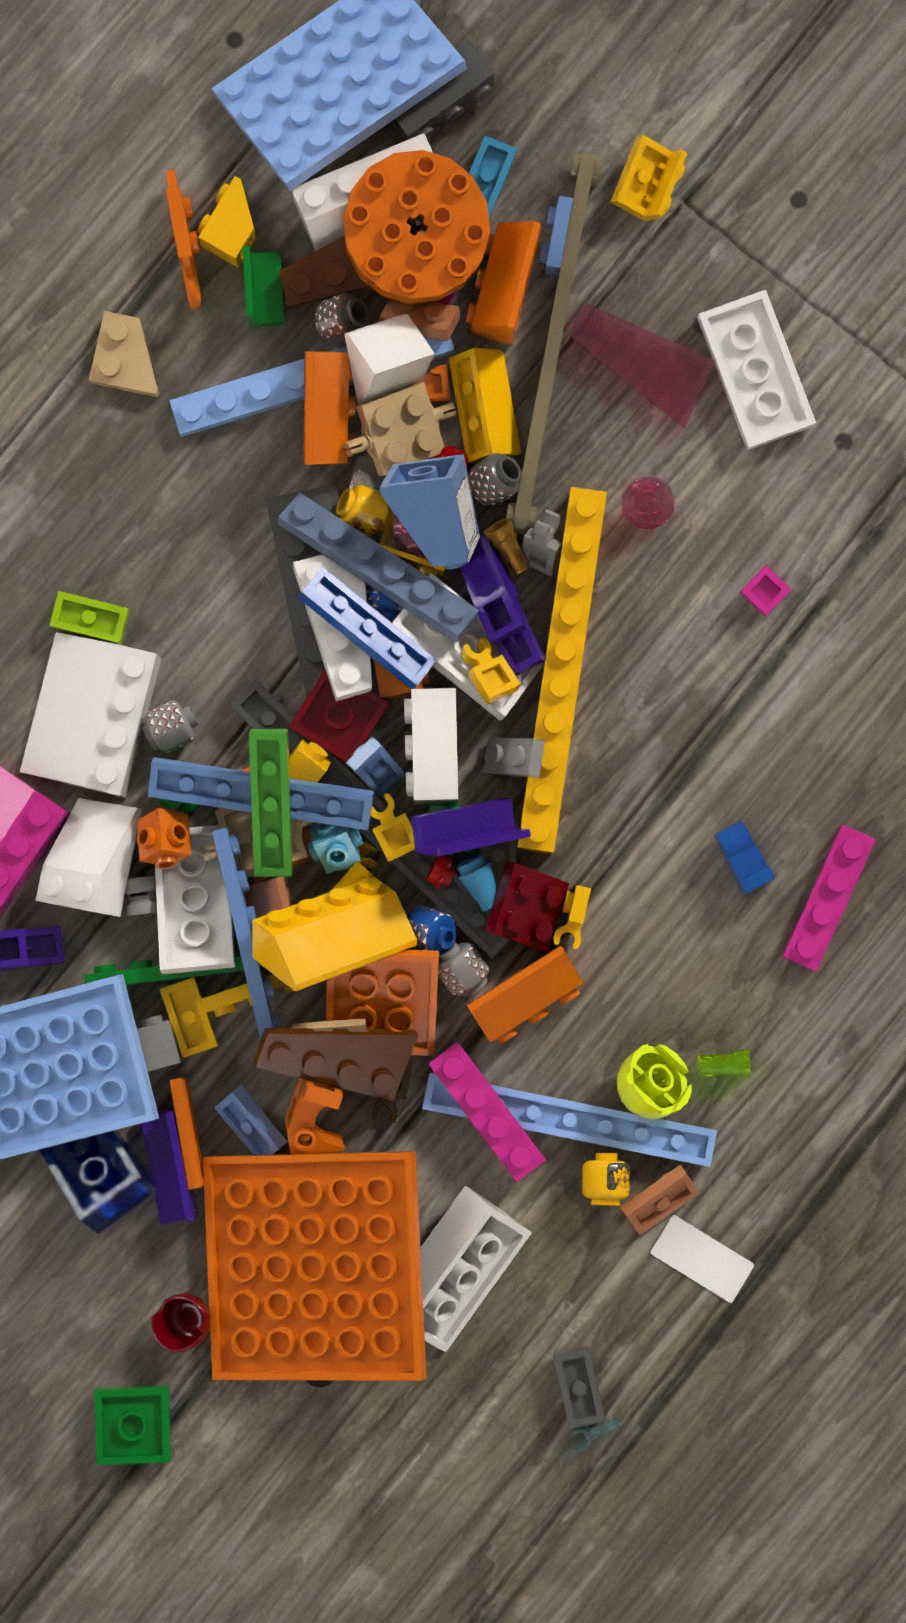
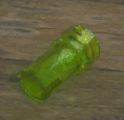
(734, 1064)

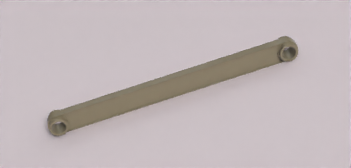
(584, 173)

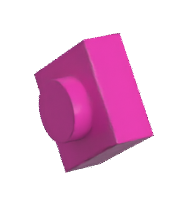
(765, 591)

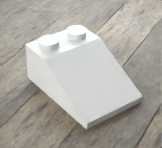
(91, 858)

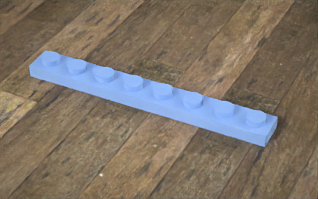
(254, 394)
(590, 1123)

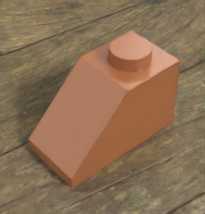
(269, 896)

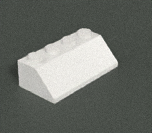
(325, 198)
(464, 1263)

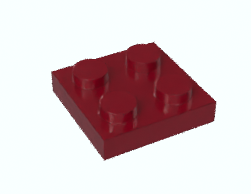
(339, 724)
(527, 906)

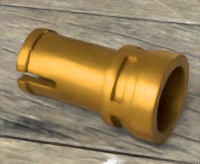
(504, 540)

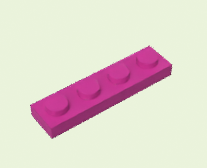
(828, 898)
(487, 1111)

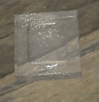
(366, 474)

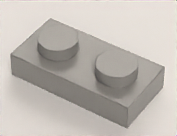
(513, 757)

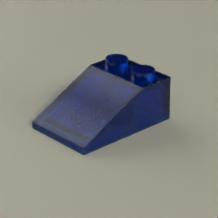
(99, 1177)

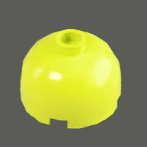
(653, 1082)

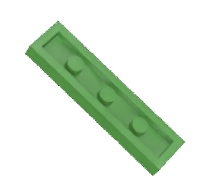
(270, 802)

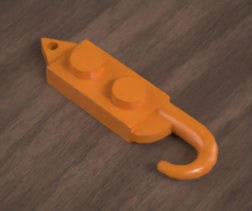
(186, 241)

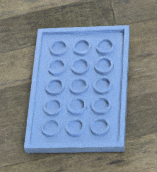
(337, 83)
(71, 1067)

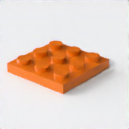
(390, 996)

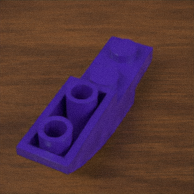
(499, 609)
(31, 948)

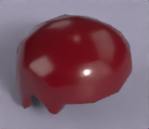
(181, 1323)

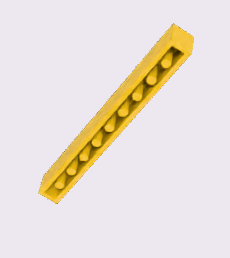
(563, 666)

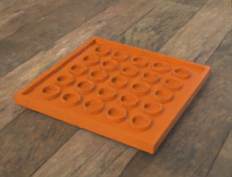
(314, 1267)

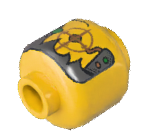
(606, 1179)

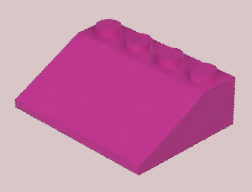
(26, 831)

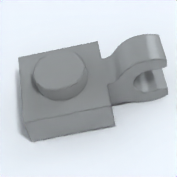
(540, 546)

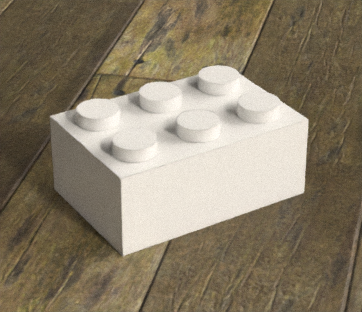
(432, 746)

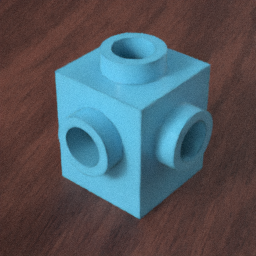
(334, 846)

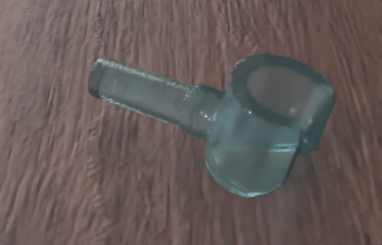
(594, 1432)

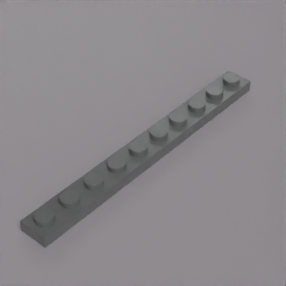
(265, 712)

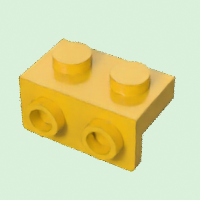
(649, 179)

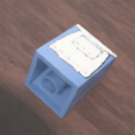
(435, 507)

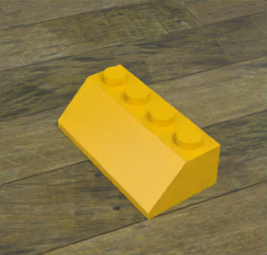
(332, 933)

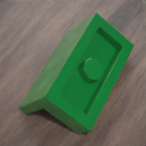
(263, 288)

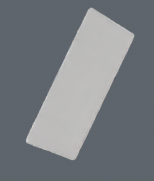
(702, 1258)

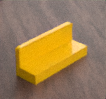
(484, 403)

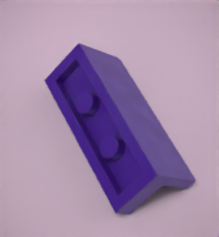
(466, 828)
(167, 1169)

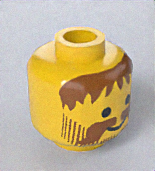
(364, 510)

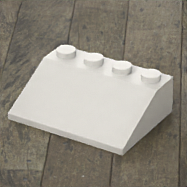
(91, 714)

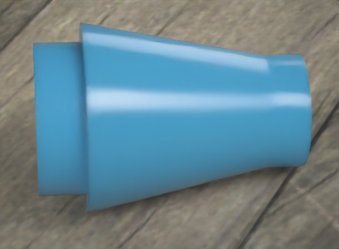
(479, 880)

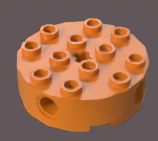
(409, 190)

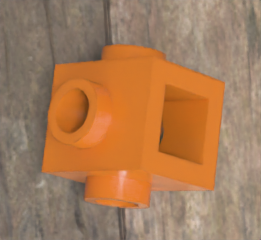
(164, 838)

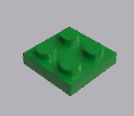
(133, 1425)

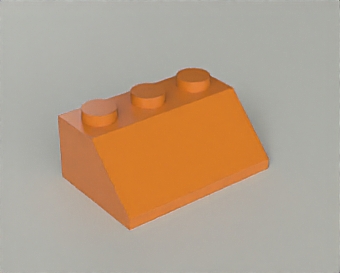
(504, 281)
(327, 407)
(526, 995)

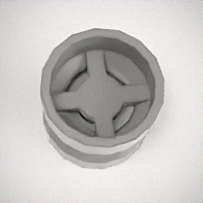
(141, 904)

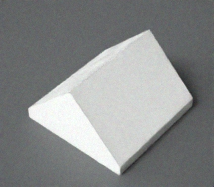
(387, 357)

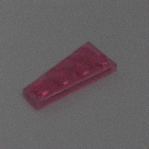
(647, 362)

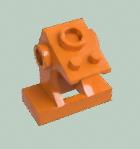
(302, 1131)

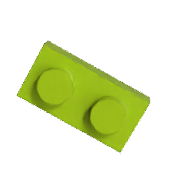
(89, 617)

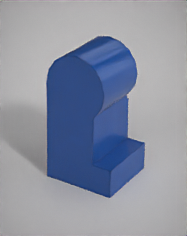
(743, 858)

